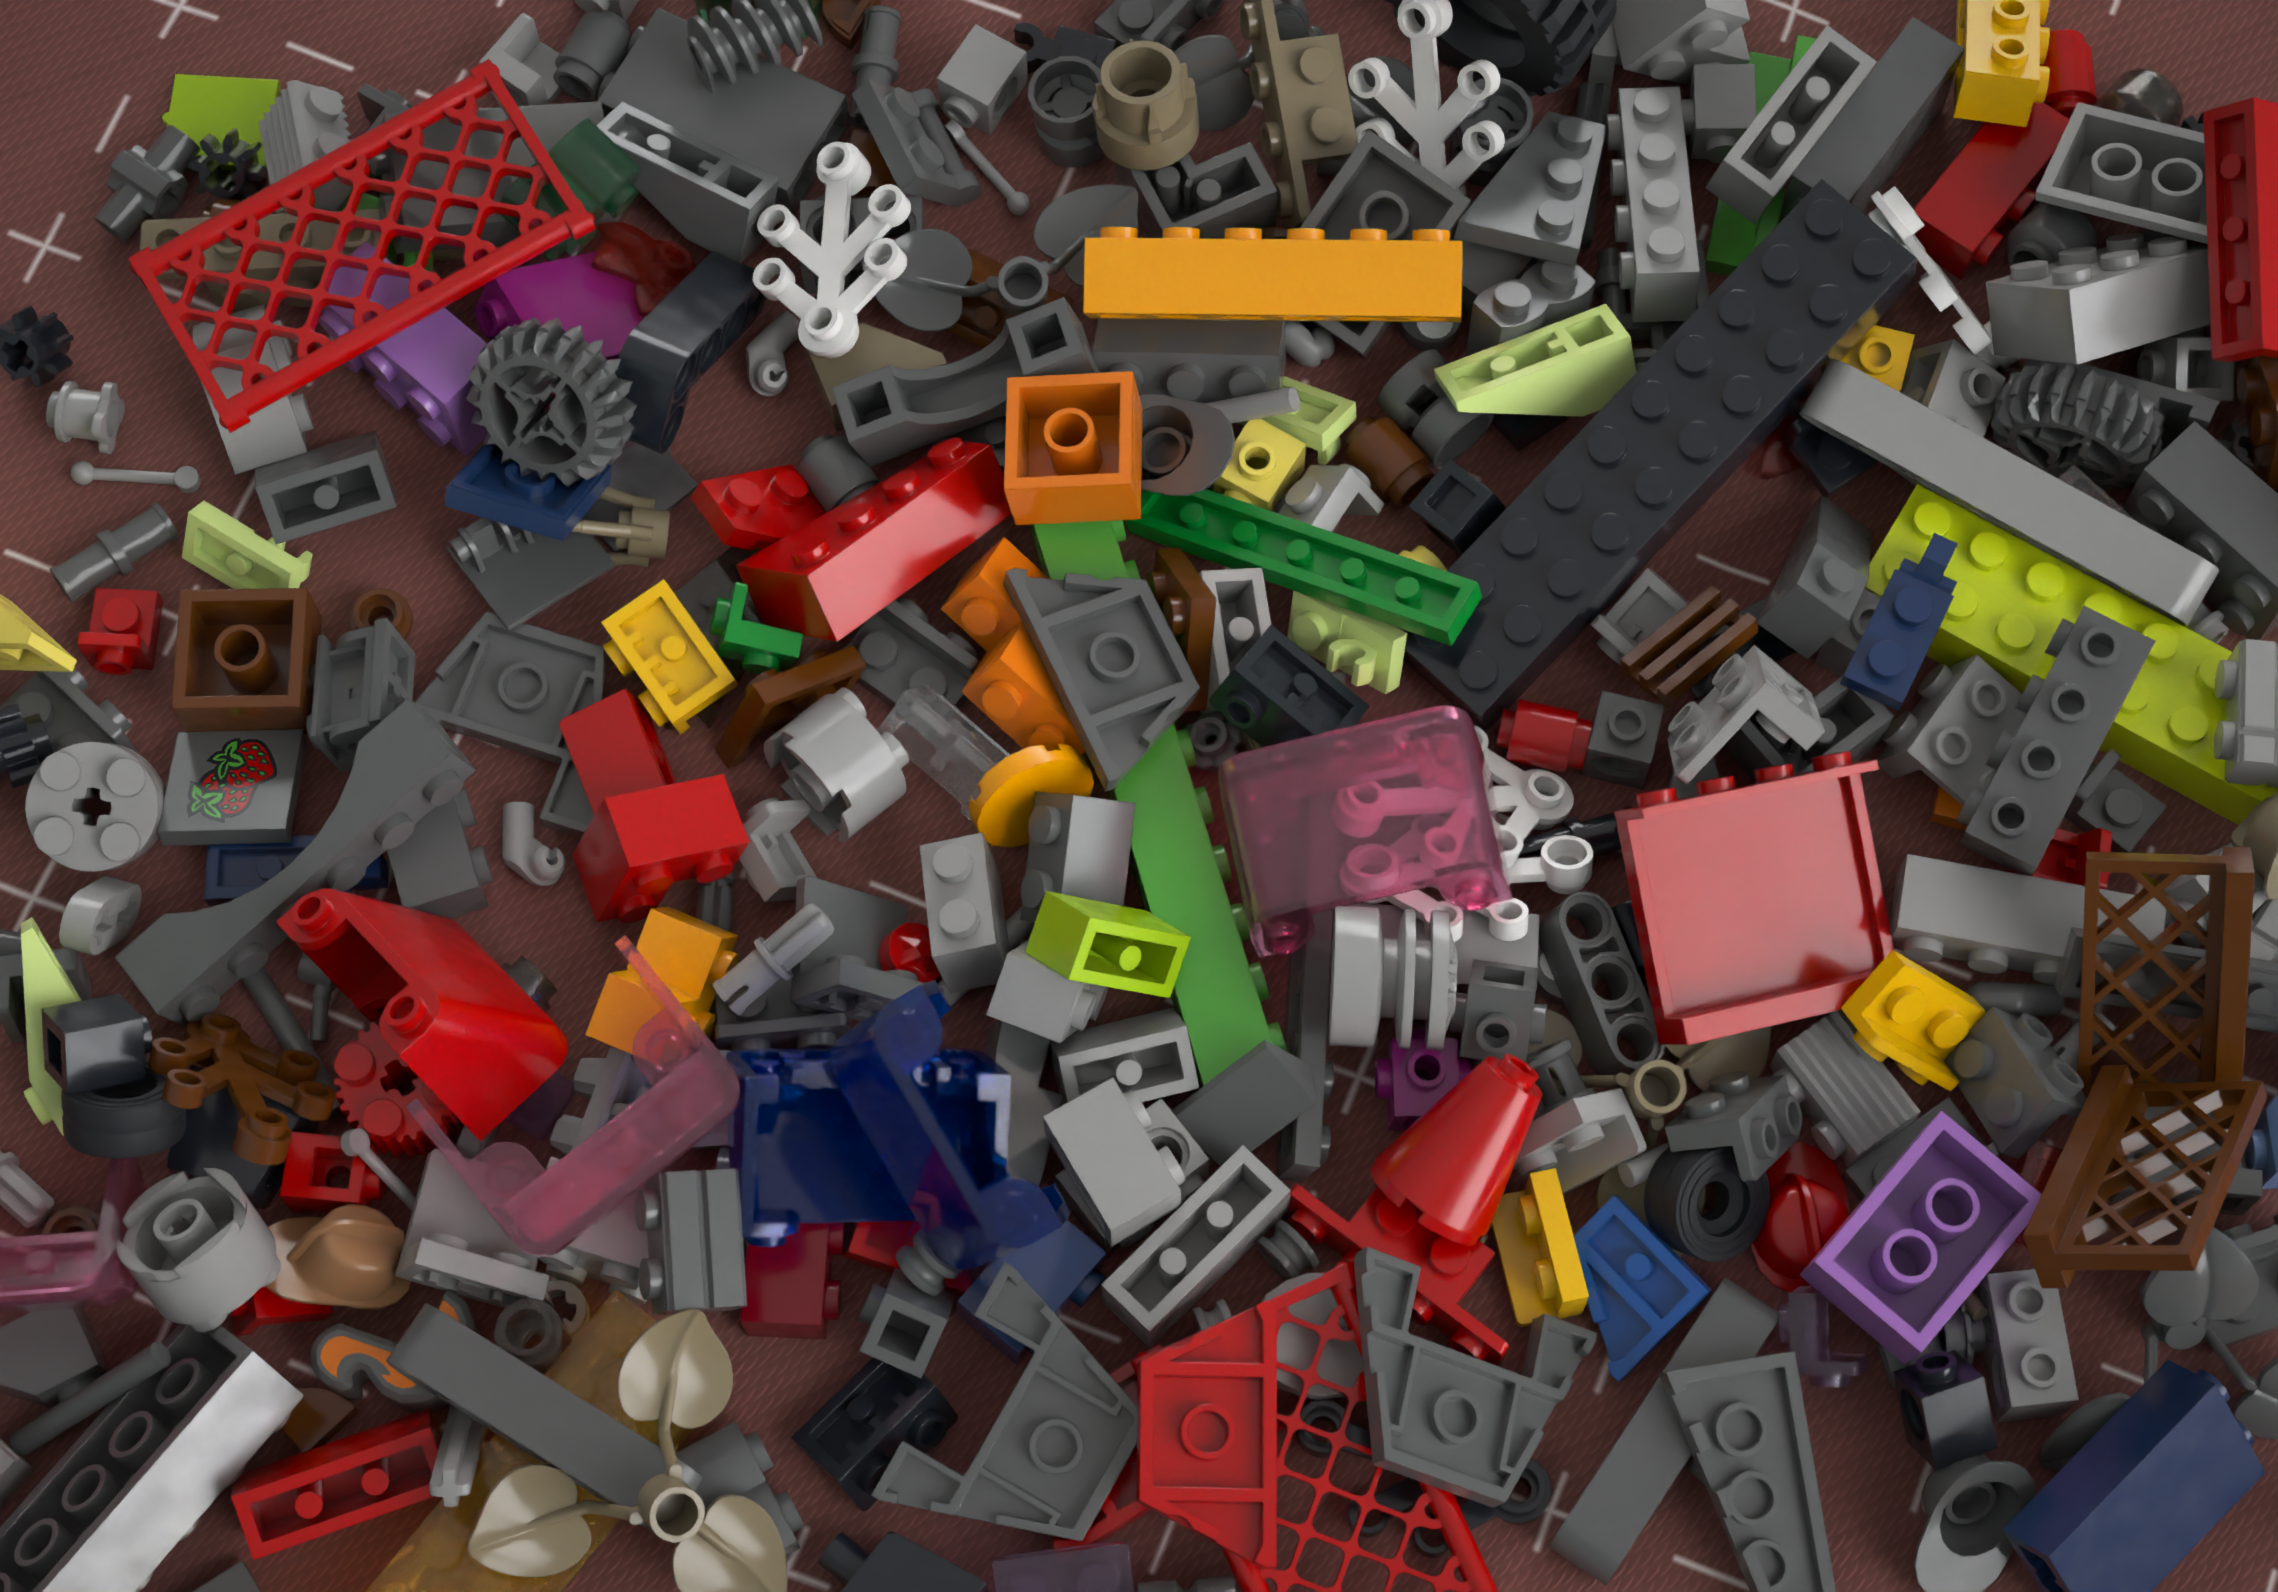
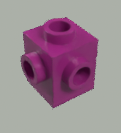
(1399, 1081)

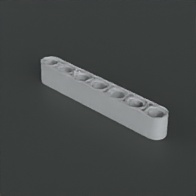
(2008, 491)

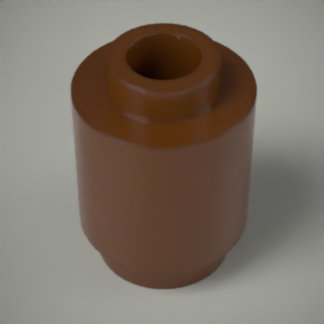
(1389, 460)

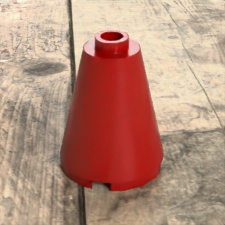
(1463, 1150)

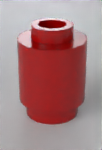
(2070, 72)
(1544, 736)

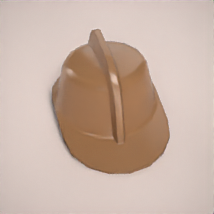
(340, 1259)

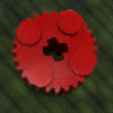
(370, 1099)

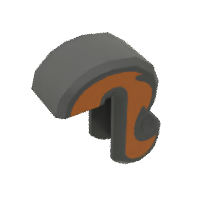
(349, 1358)

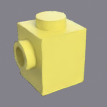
(1262, 465)

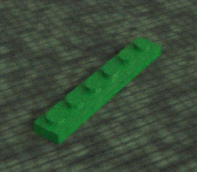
(1312, 561)

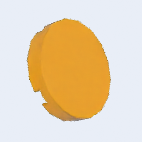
(1010, 788)

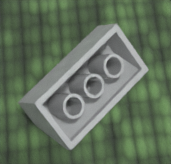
(2130, 172)

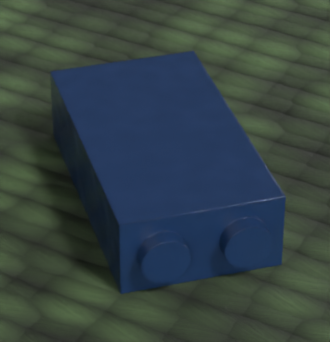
(2139, 1489)

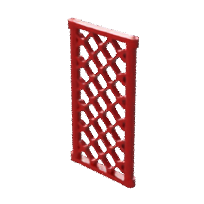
(351, 167)
(1442, 1503)

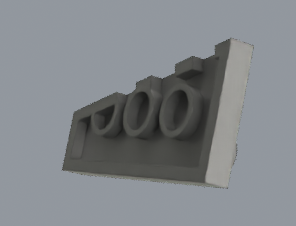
(1758, 1466)

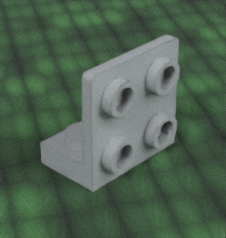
(1740, 690)
(461, 1246)

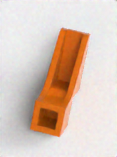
(1010, 678)

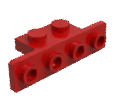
(1445, 1265)

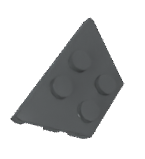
(1107, 662)

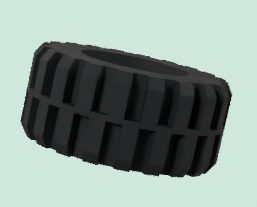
(1527, 40)

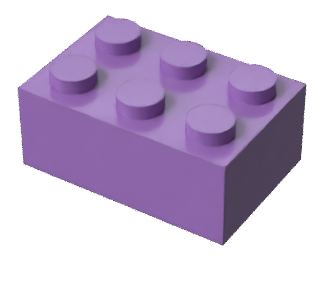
(420, 365)
(1923, 1238)

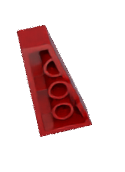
(878, 543)

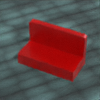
(616, 748)

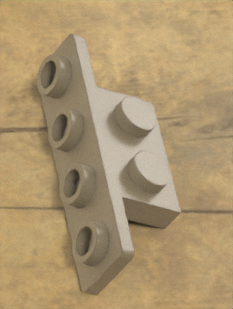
(1302, 104)
(263, 265)

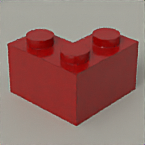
(657, 838)

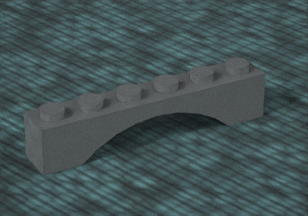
(395, 781)

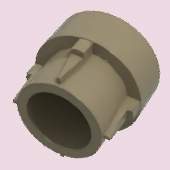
(1145, 107)

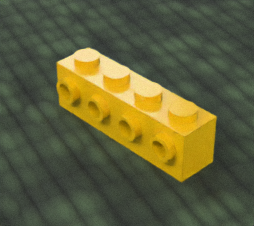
(2001, 60)

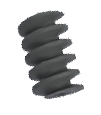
(748, 34)

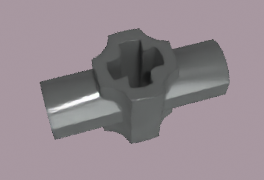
(147, 183)

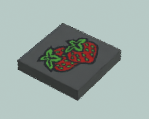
(233, 787)

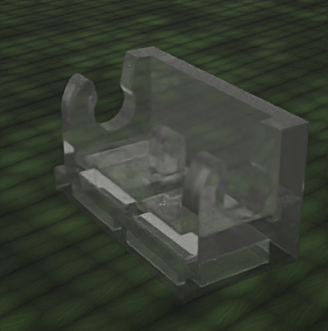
(943, 742)

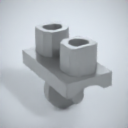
(610, 1086)

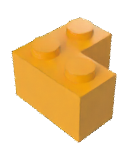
(686, 958)

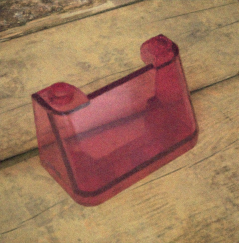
(1362, 821)

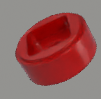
(909, 950)

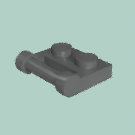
(916, 143)

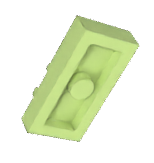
(1318, 421)
(237, 554)
(1348, 642)

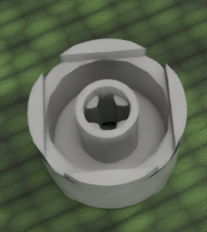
(839, 764)
(58, 806)
(198, 1248)

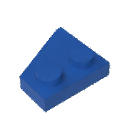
(1633, 1284)

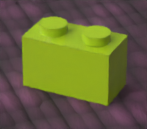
(1107, 944)

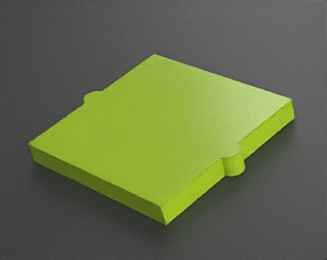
(220, 104)

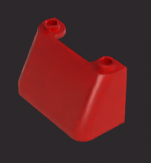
(444, 998)

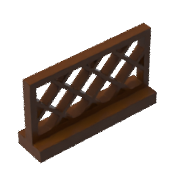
(2224, 964)
(2096, 1167)

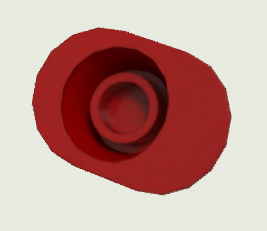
(1802, 1216)

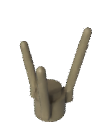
(639, 531)

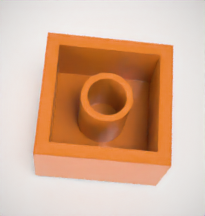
(1073, 448)

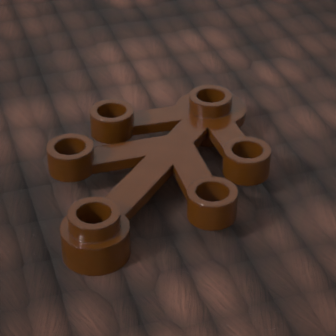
(224, 1049)

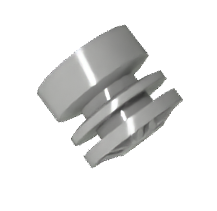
(1390, 978)

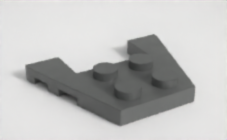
(515, 693)
(1444, 1411)
(1050, 1447)

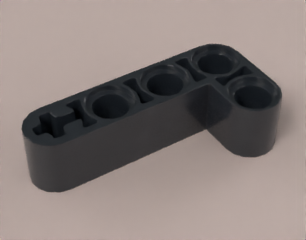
(683, 342)

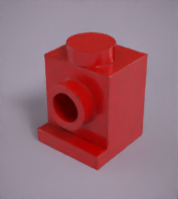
(311, 1166)

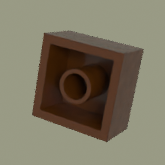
(245, 659)

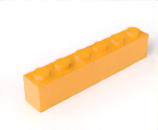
(1273, 277)

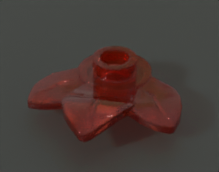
(647, 262)

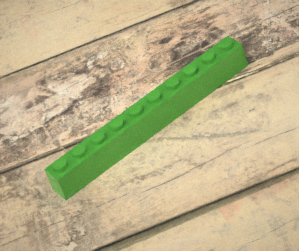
(1172, 852)

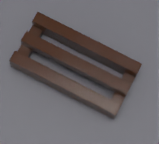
(1681, 639)

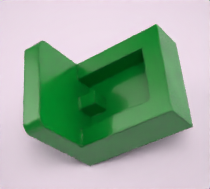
(754, 644)

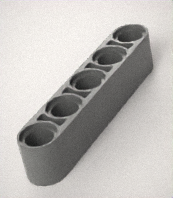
(528, 1409)
(1653, 1443)

